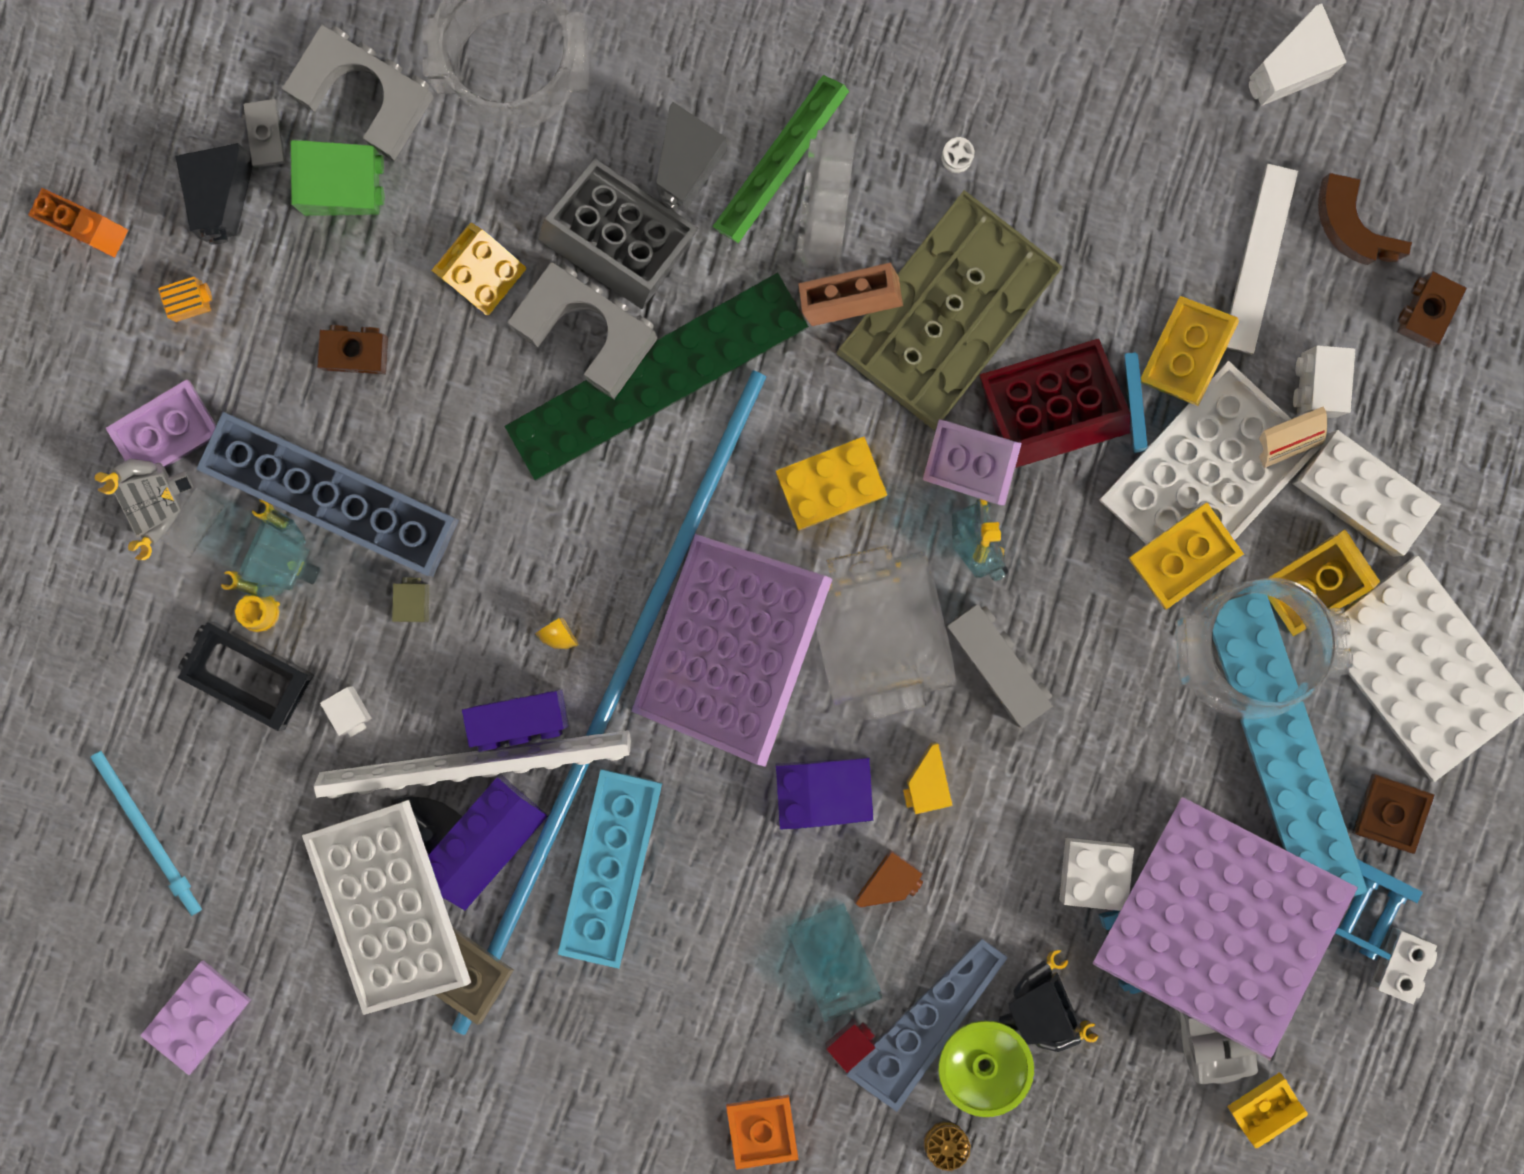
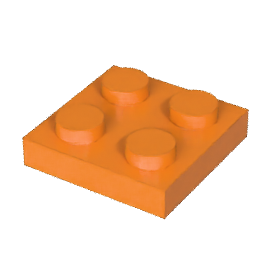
(762, 1132)

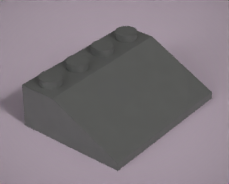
(617, 233)

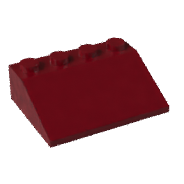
(1057, 402)

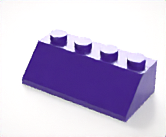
(484, 841)

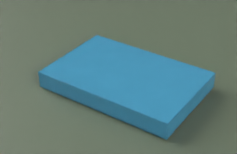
(1135, 402)

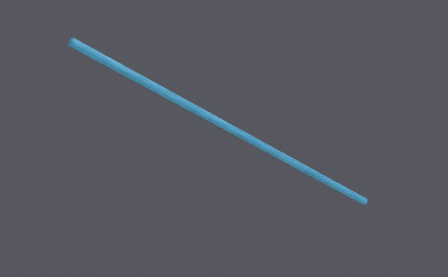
(623, 670)

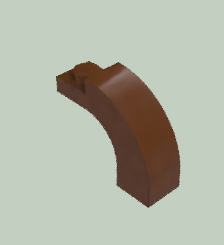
(1345, 229)

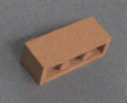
(850, 294)

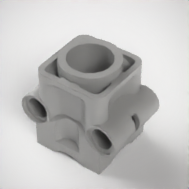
(1213, 1055)

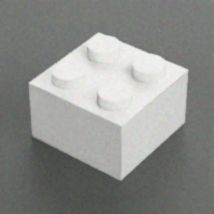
(1325, 380)
(1096, 874)

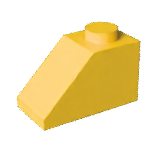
(928, 783)

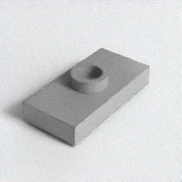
(264, 133)

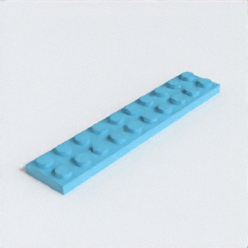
(1284, 744)

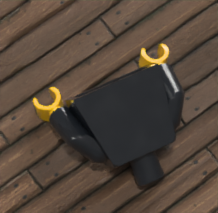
(1044, 1010)

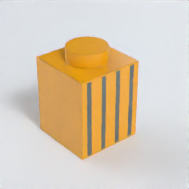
(185, 299)

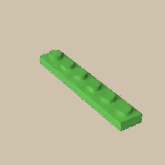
(780, 158)

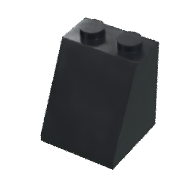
(215, 190)

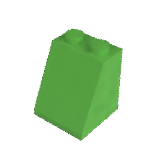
(336, 178)

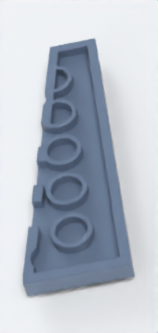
(921, 1032)

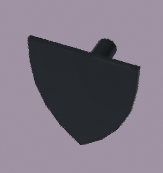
(432, 818)

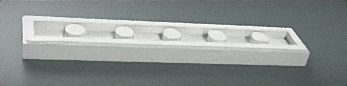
(1261, 255)

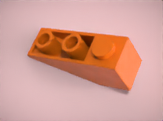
(78, 222)

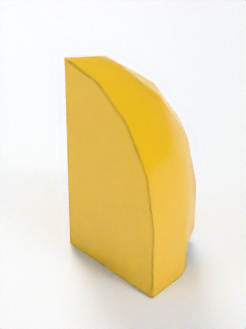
(557, 635)

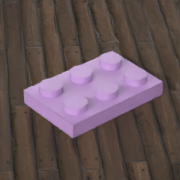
(164, 427)
(972, 462)
(195, 1017)

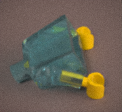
(979, 541)
(273, 558)

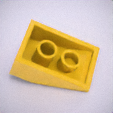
(1332, 572)

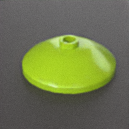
(988, 1090)

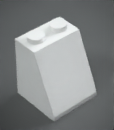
(1300, 61)

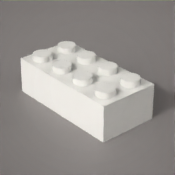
(1366, 494)

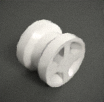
(959, 148)

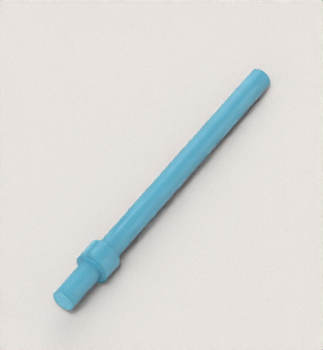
(179, 885)

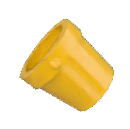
(257, 613)

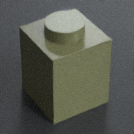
(410, 601)

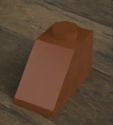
(890, 882)

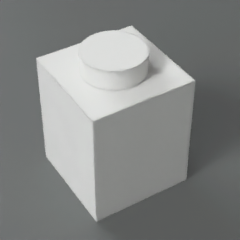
(346, 712)

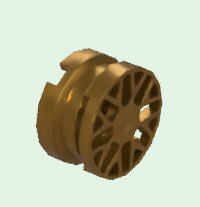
(947, 1146)

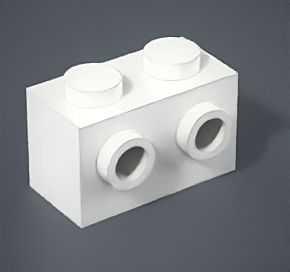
(1407, 967)

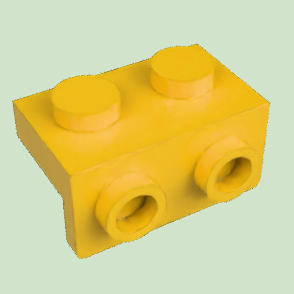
(1267, 1110)

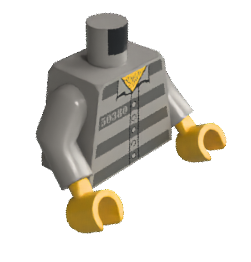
(146, 498)

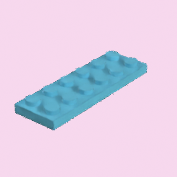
(610, 868)

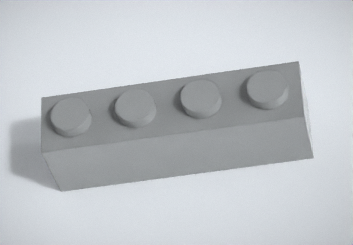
(999, 666)

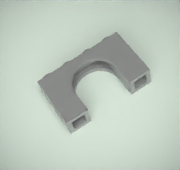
(332, 56)
(560, 293)

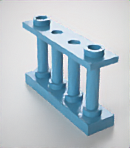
(1398, 895)

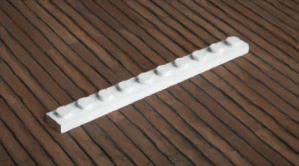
(469, 764)

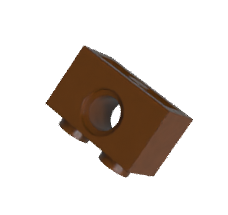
(1444, 296)
(370, 359)

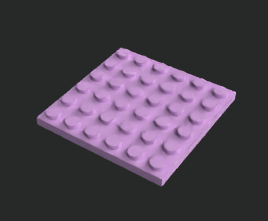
(731, 648)
(1225, 927)

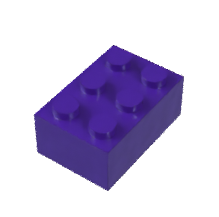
(515, 720)

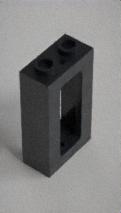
(195, 673)

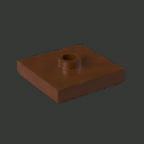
(1393, 813)

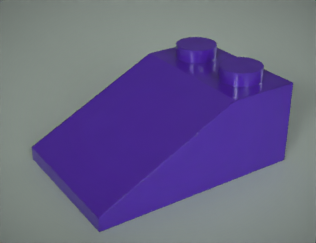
(824, 793)

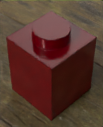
(851, 1044)

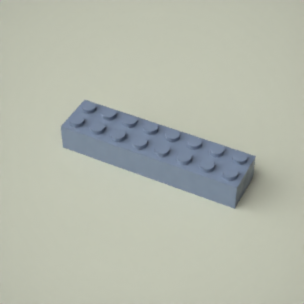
(327, 494)

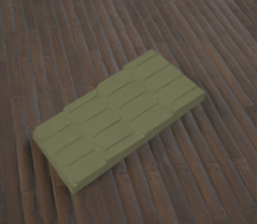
(958, 308)

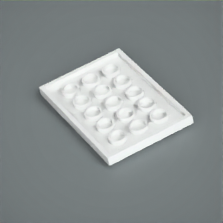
(1206, 457)
(1428, 670)
(386, 908)

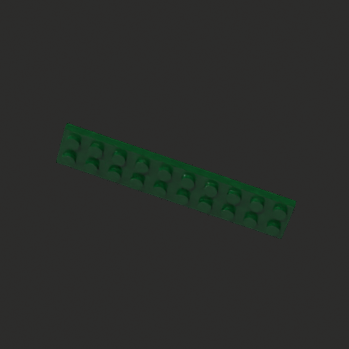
(668, 373)

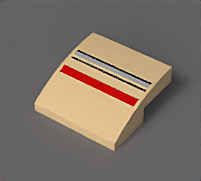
(1293, 437)

